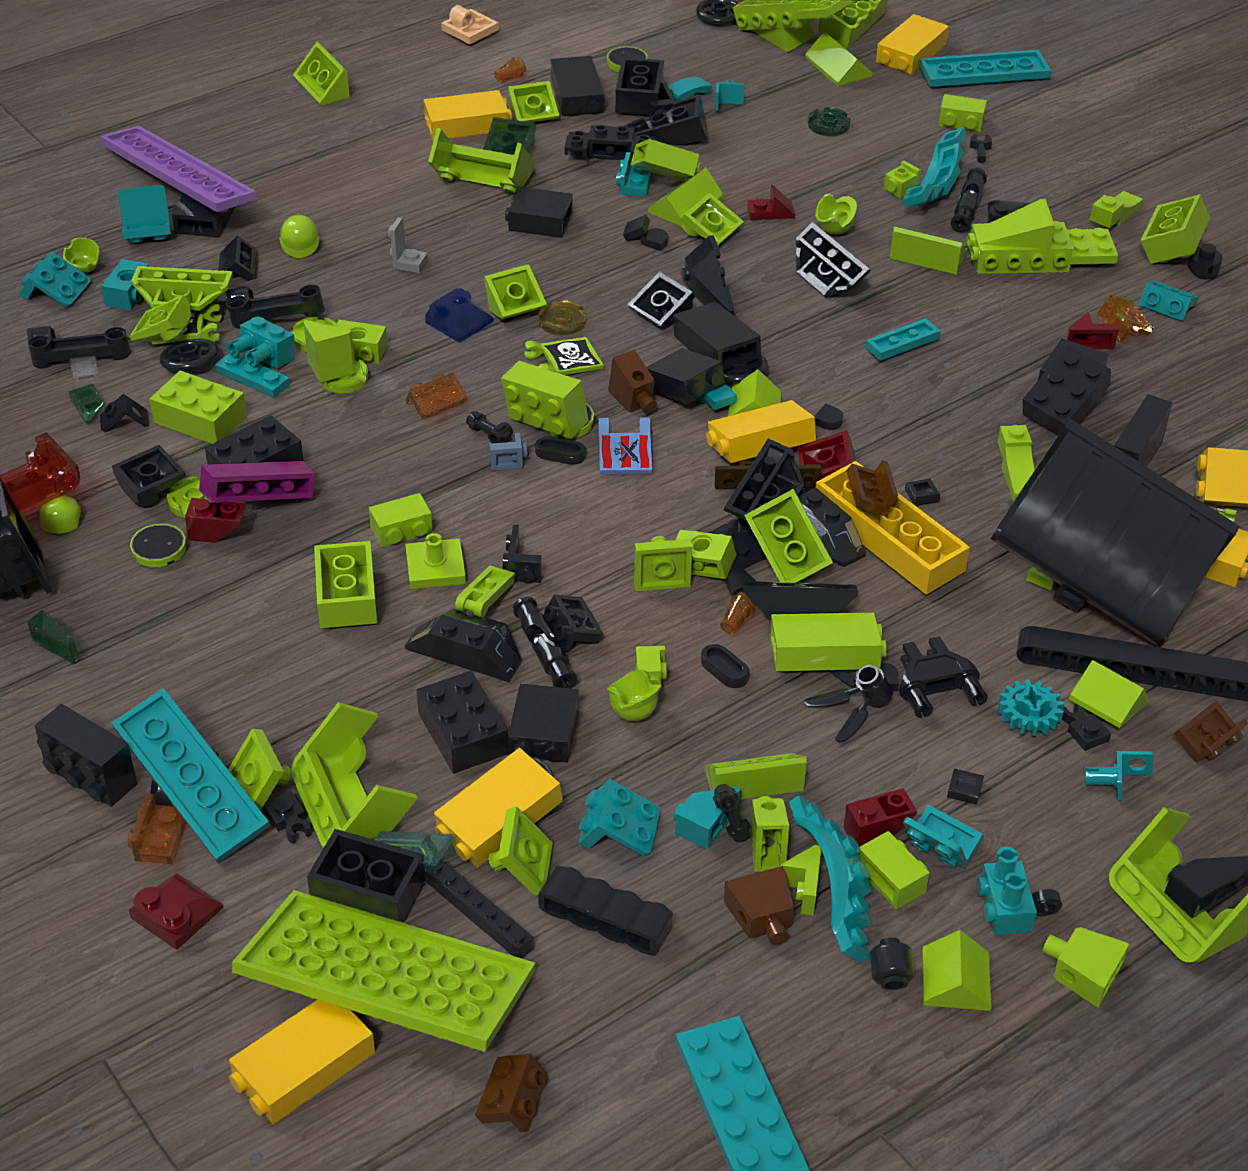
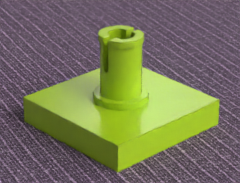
(435, 562)
(662, 564)
(258, 768)
(523, 851)

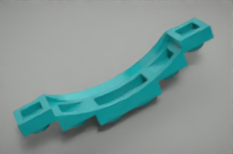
(941, 172)
(846, 875)

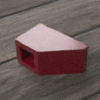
(212, 520)
(877, 815)

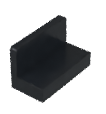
(238, 257)

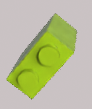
(665, 160)

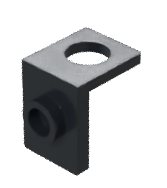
(118, 409)

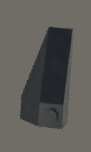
(678, 125)
(706, 276)

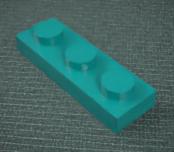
(902, 339)
(256, 377)

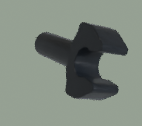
(980, 146)

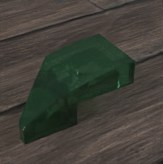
(86, 402)

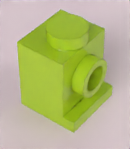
(901, 179)
(652, 661)

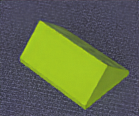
(836, 61)
(323, 76)
(685, 196)
(927, 250)
(788, 538)
(760, 775)

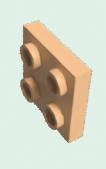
(468, 25)

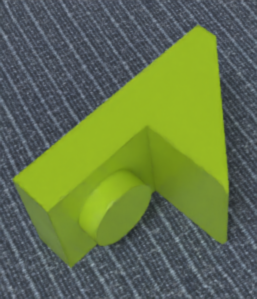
(803, 874)

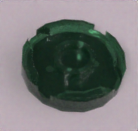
(829, 121)

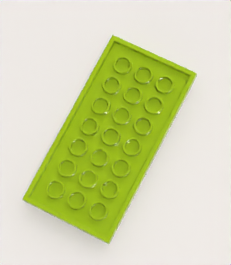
(386, 969)

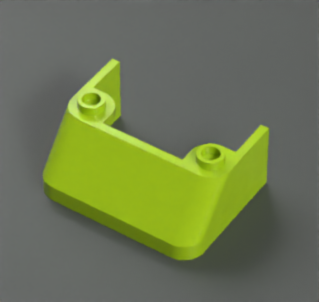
(480, 165)
(329, 781)
(1141, 882)

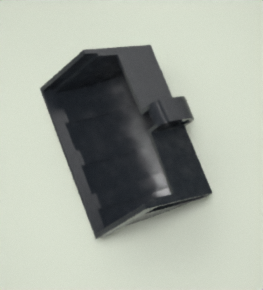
(1113, 533)

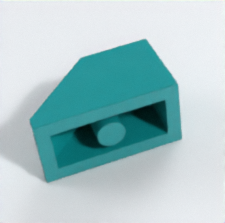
(701, 819)

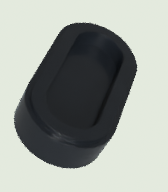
(560, 450)
(724, 666)

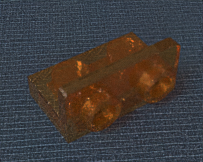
(1126, 316)
(437, 395)
(156, 832)

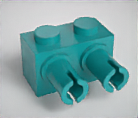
(263, 343)
(1007, 894)

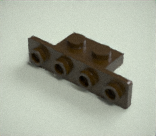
(730, 476)

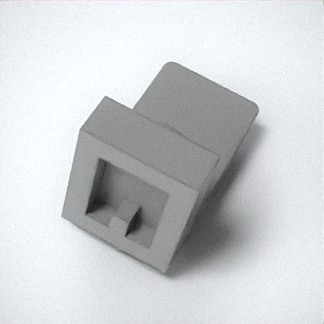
(402, 258)

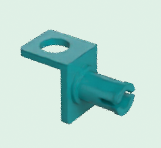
(729, 93)
(1114, 774)

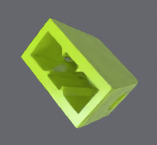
(771, 821)
(1087, 962)

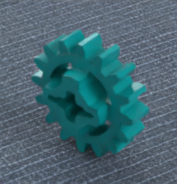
(1031, 707)

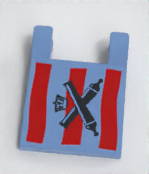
(625, 451)

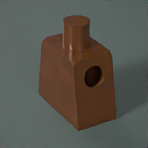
(632, 383)
(761, 904)

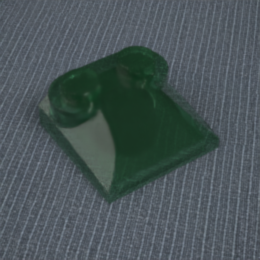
(506, 133)

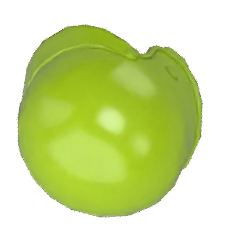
(836, 215)
(299, 236)
(633, 696)

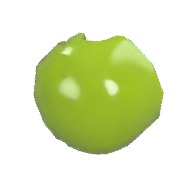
(83, 254)
(60, 515)

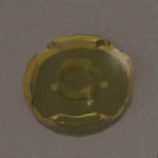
(562, 318)

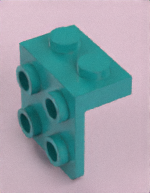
(144, 213)
(56, 279)
(621, 816)
(944, 836)

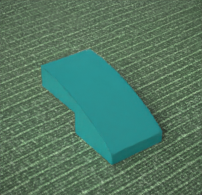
(689, 86)
(719, 397)

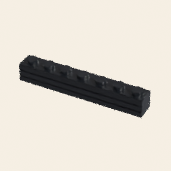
(479, 909)

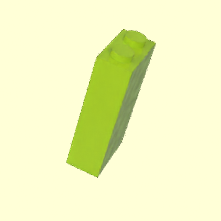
(826, 641)

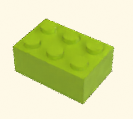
(1175, 229)
(545, 399)
(198, 407)
(345, 584)

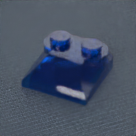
(457, 315)

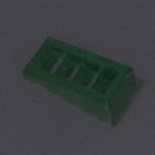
(52, 637)

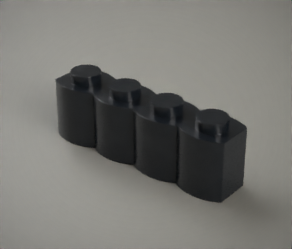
(609, 911)

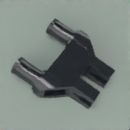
(937, 673)

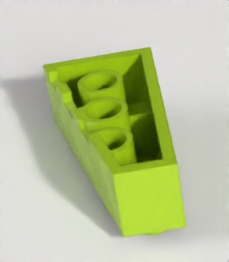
(852, 23)

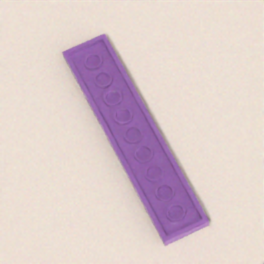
(179, 169)

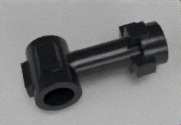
(496, 434)
(726, 800)

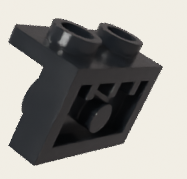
(571, 621)

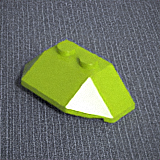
(164, 284)

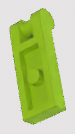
(484, 591)

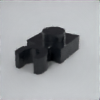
(1086, 730)
(287, 814)

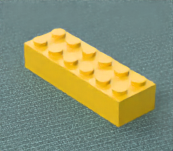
(903, 537)

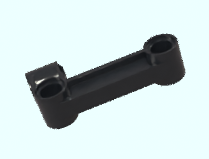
(244, 307)
(47, 349)

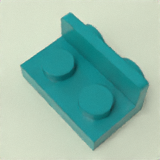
(632, 179)
(1167, 300)

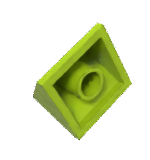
(513, 292)
(329, 350)
(754, 393)
(1108, 695)
(956, 973)

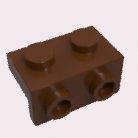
(873, 489)
(1208, 731)
(512, 1091)

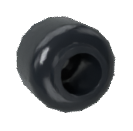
(892, 964)

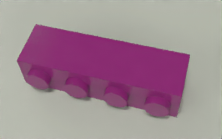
(256, 481)

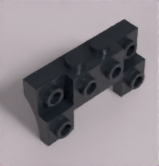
(605, 142)

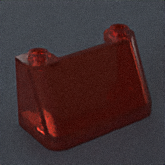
(44, 476)

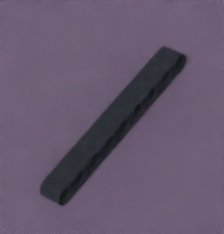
(1135, 662)

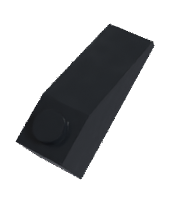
(1206, 882)

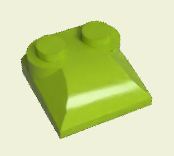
(533, 102)
(710, 218)
(163, 321)

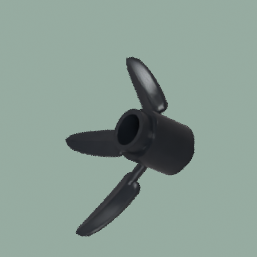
(870, 683)

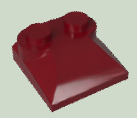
(829, 452)
(174, 910)

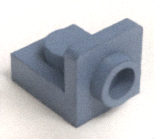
(508, 455)

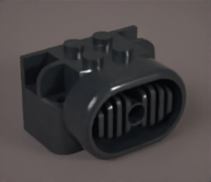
(20, 552)

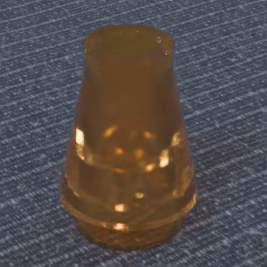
(511, 69)
(738, 612)

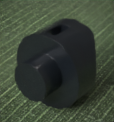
(1203, 258)

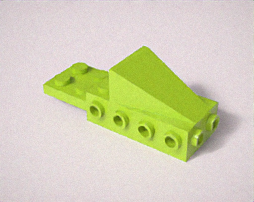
(785, 21)
(1031, 233)

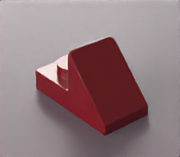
(774, 208)
(1093, 335)

